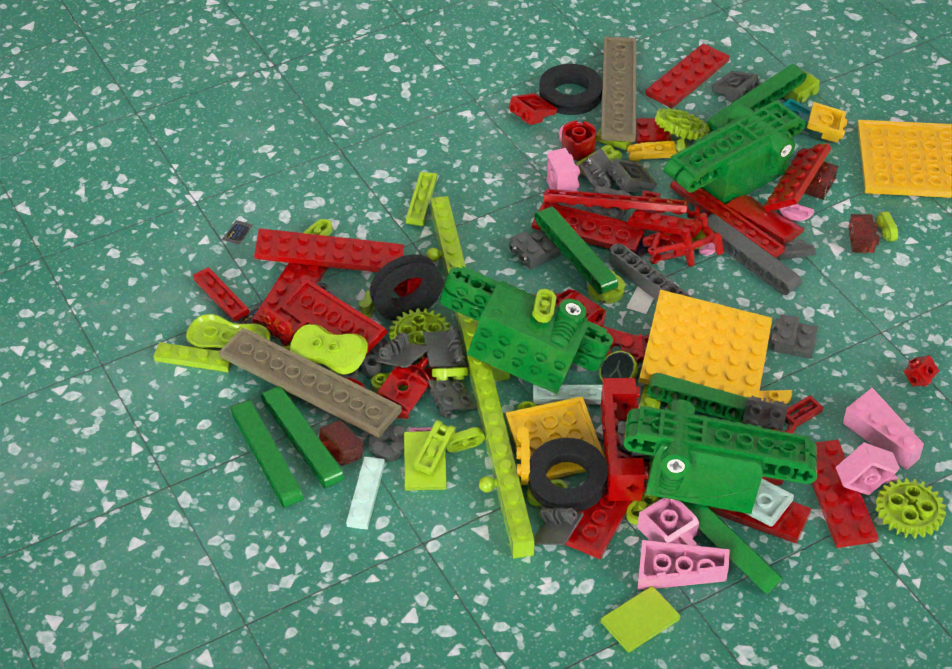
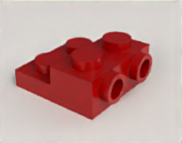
(531, 108)

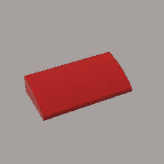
(770, 222)

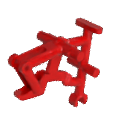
(682, 243)

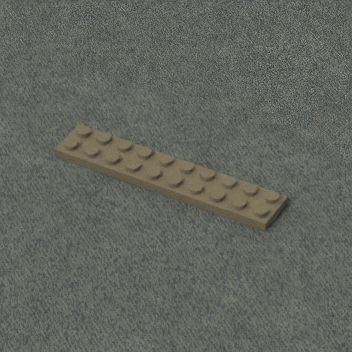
(619, 89)
(311, 382)

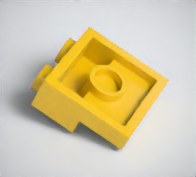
(827, 121)

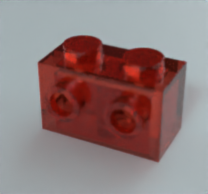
(822, 181)
(863, 233)
(341, 442)

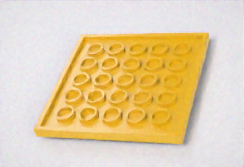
(906, 158)
(707, 344)

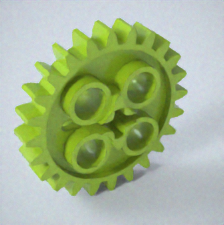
(681, 123)
(416, 323)
(910, 508)

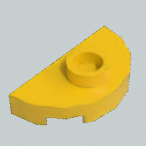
(776, 395)

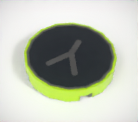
(619, 365)

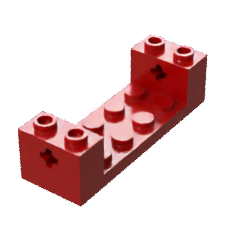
(624, 475)

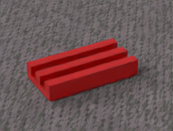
(805, 413)

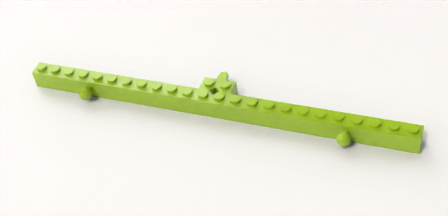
(486, 397)

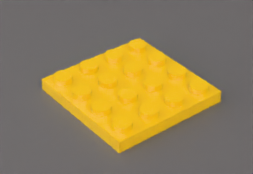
(554, 421)

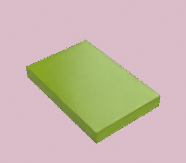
(416, 479)
(640, 619)

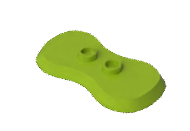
(215, 332)
(338, 352)

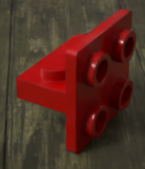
(282, 323)

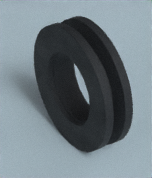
(571, 74)
(398, 271)
(572, 451)

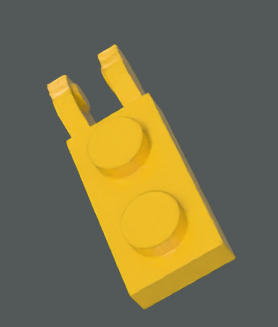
(651, 150)
(523, 454)

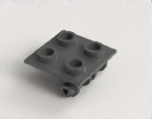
(597, 169)
(445, 348)
(401, 352)
(450, 396)
(765, 413)
(557, 526)

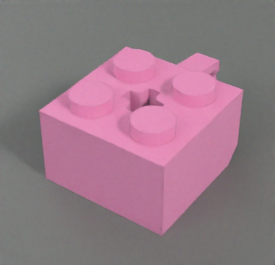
(562, 171)
(867, 468)
(669, 522)

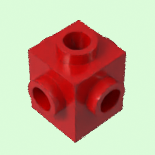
(921, 371)

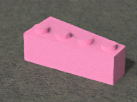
(883, 428)
(680, 565)

